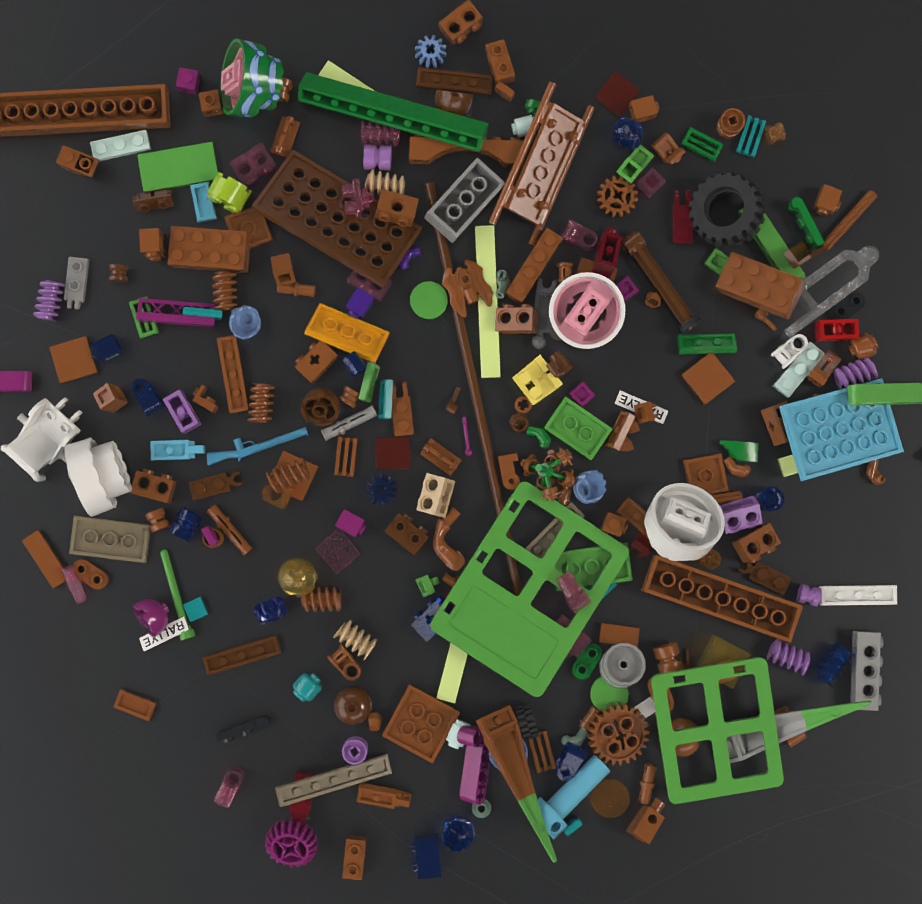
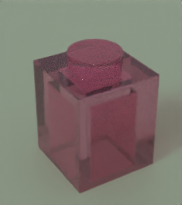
(651, 183)

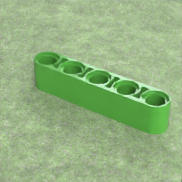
(774, 247)
(884, 394)

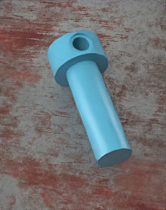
(571, 795)

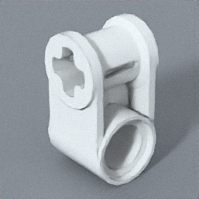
(788, 352)

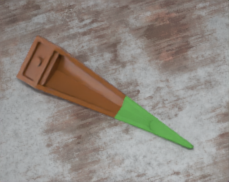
(505, 745)

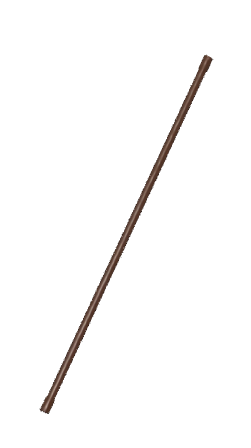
(432, 198)

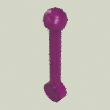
(468, 451)

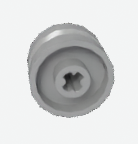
(632, 660)

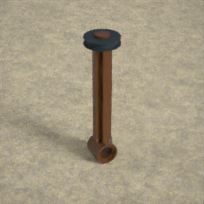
(635, 246)

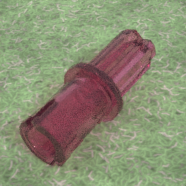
(74, 584)

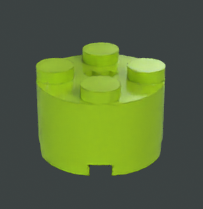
(228, 192)

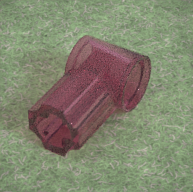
(575, 596)
(228, 787)

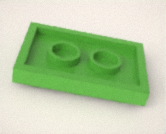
(578, 428)

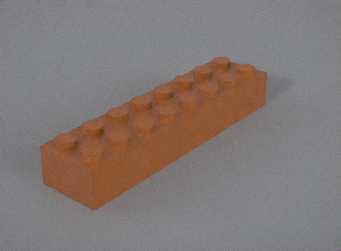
(722, 598)

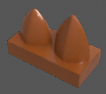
(617, 439)

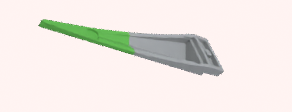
(788, 725)

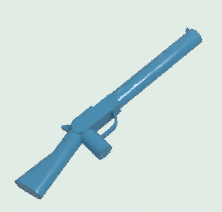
(240, 452)

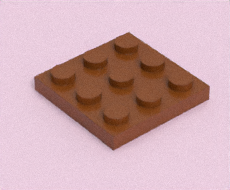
(421, 723)

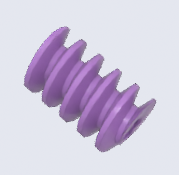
(48, 300)
(854, 372)
(789, 655)

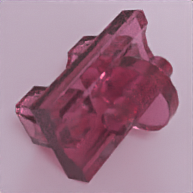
(356, 206)

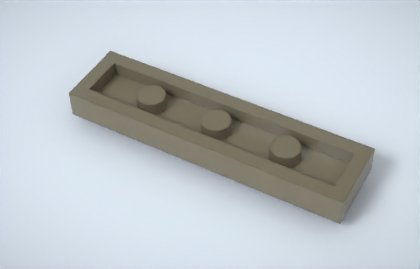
(543, 541)

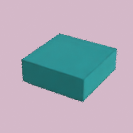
(195, 609)
(573, 824)

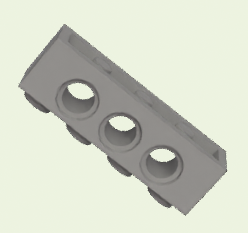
(859, 680)

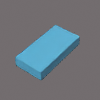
(203, 207)

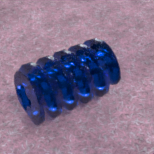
(833, 664)

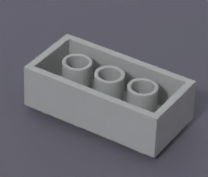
(464, 200)

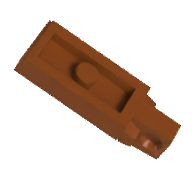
(382, 796)

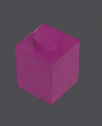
(188, 81)
(351, 523)

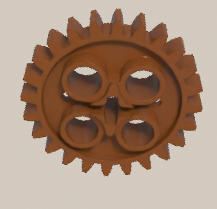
(602, 740)

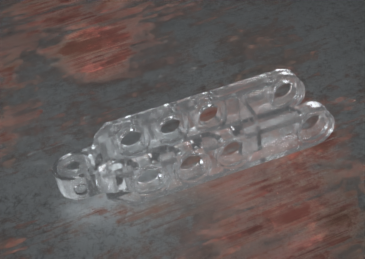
(863, 259)

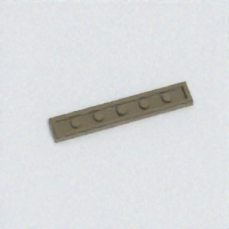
(333, 780)

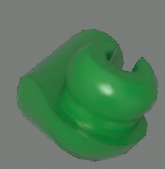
(541, 434)

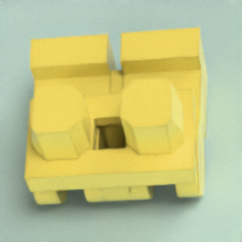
(542, 383)

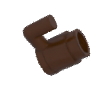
(559, 364)

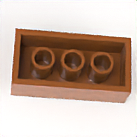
(209, 249)
(760, 285)

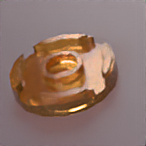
(610, 798)

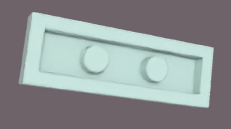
(120, 145)
(798, 370)

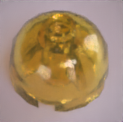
(297, 577)

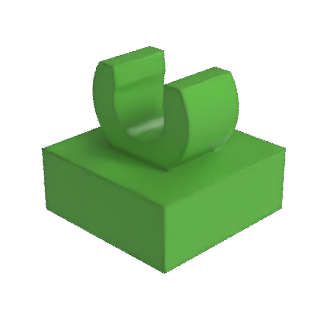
(426, 584)

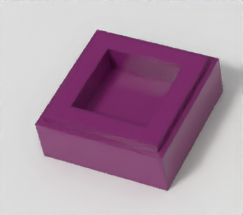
(627, 288)
(581, 394)
(210, 536)

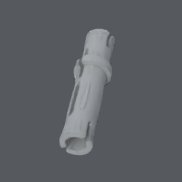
(348, 423)

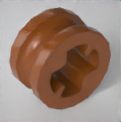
(526, 410)

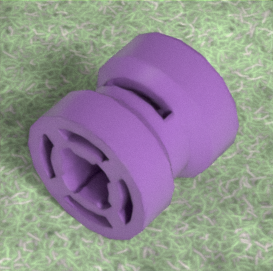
(811, 595)

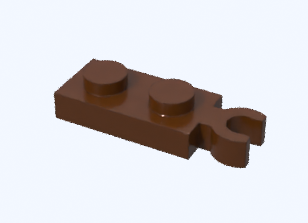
(213, 485)
(767, 577)

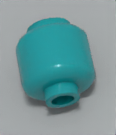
(307, 687)

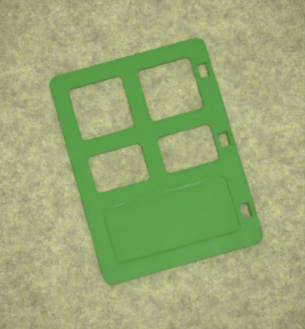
(504, 627)

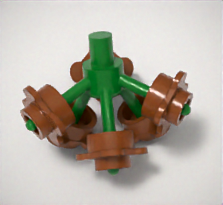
(546, 470)

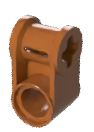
(344, 662)

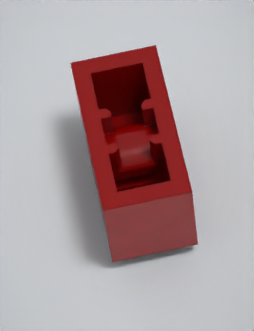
(836, 330)

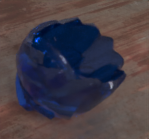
(627, 133)
(458, 833)

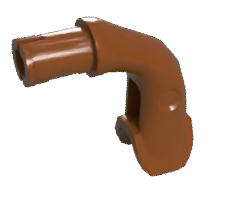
(451, 558)

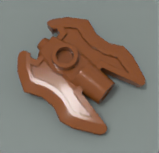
(466, 284)

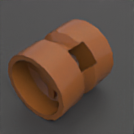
(730, 123)
(668, 657)

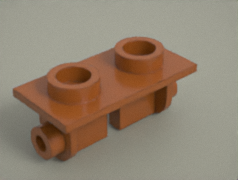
(285, 136)
(440, 457)

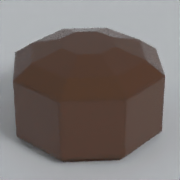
(519, 422)

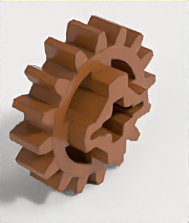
(612, 190)

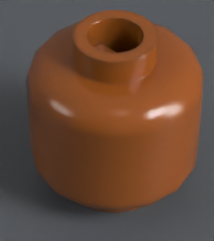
(863, 346)

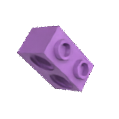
(739, 510)

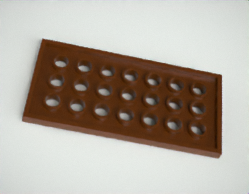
(314, 234)

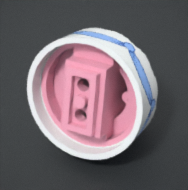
(601, 321)

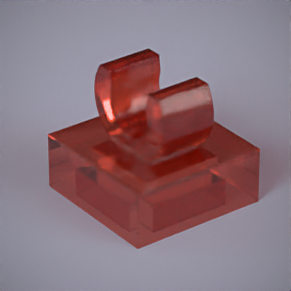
(642, 544)

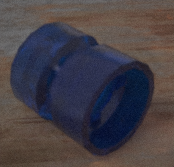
(770, 498)
(184, 525)

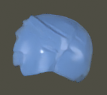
(244, 322)
(589, 486)

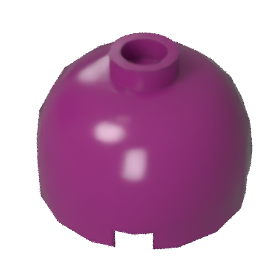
(152, 615)

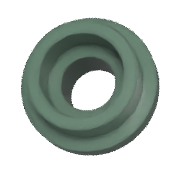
(485, 813)

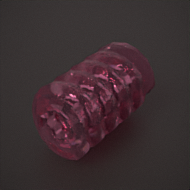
(379, 134)

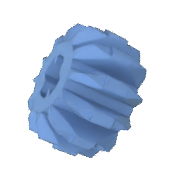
(438, 54)

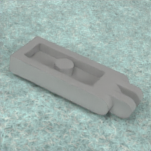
(76, 281)

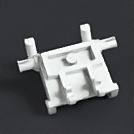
(42, 437)

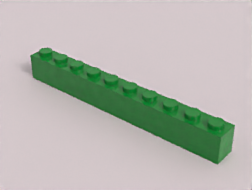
(392, 111)

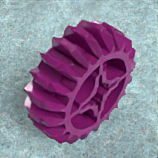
(291, 843)

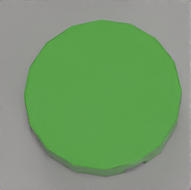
(428, 300)
(604, 694)

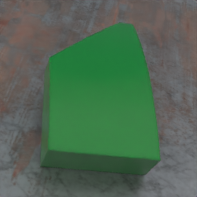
(742, 450)

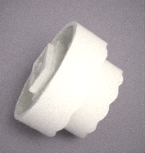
(97, 474)
(683, 522)

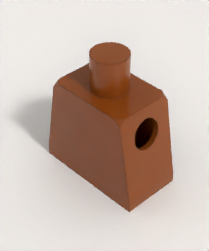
(641, 827)

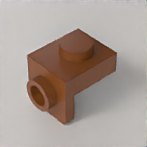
(668, 149)

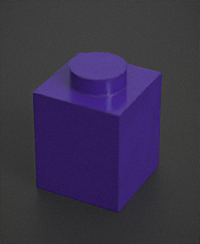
(359, 303)

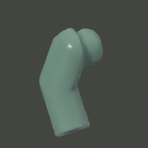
(503, 283)
(578, 739)

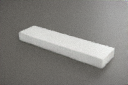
(859, 595)

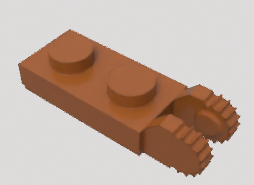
(402, 412)

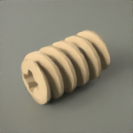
(378, 182)
(356, 639)

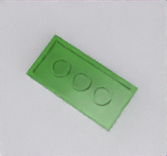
(178, 167)
(588, 564)

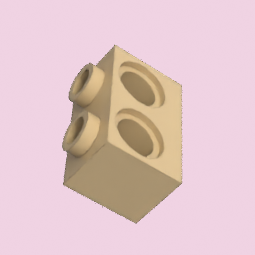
(439, 496)

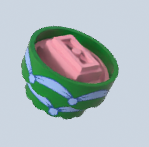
(249, 79)

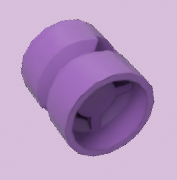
(377, 157)
(355, 750)

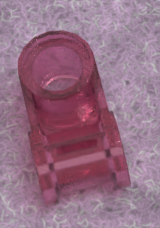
(578, 234)

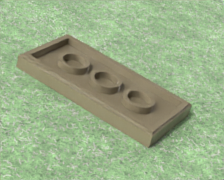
(110, 539)

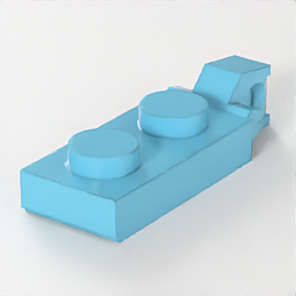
(175, 450)

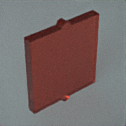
(617, 94)
(393, 453)

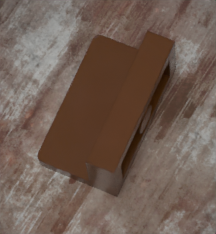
(800, 254)

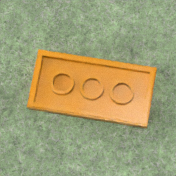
(347, 332)

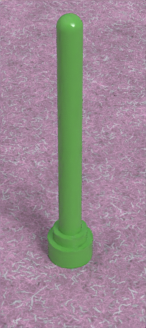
(175, 594)

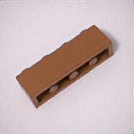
(533, 266)

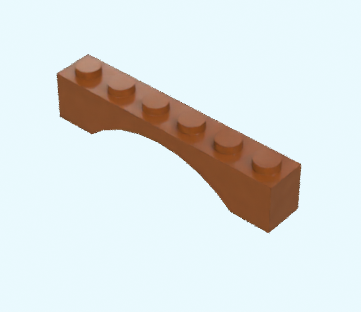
(426, 150)

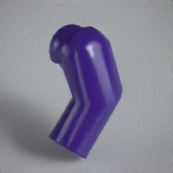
(413, 252)

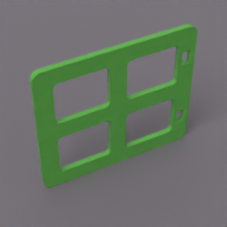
(717, 731)

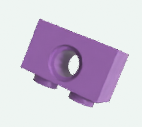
(182, 411)

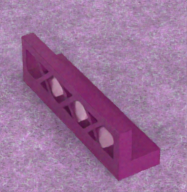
(172, 318)

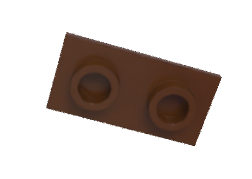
(144, 202)

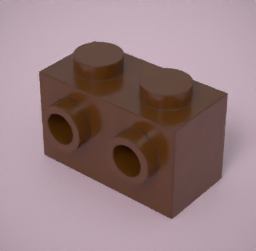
(406, 533)

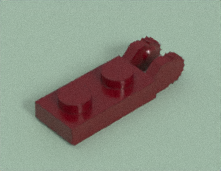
(681, 223)

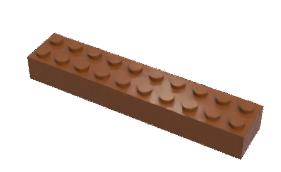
(84, 110)

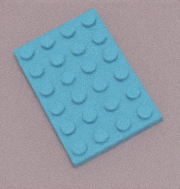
(836, 436)

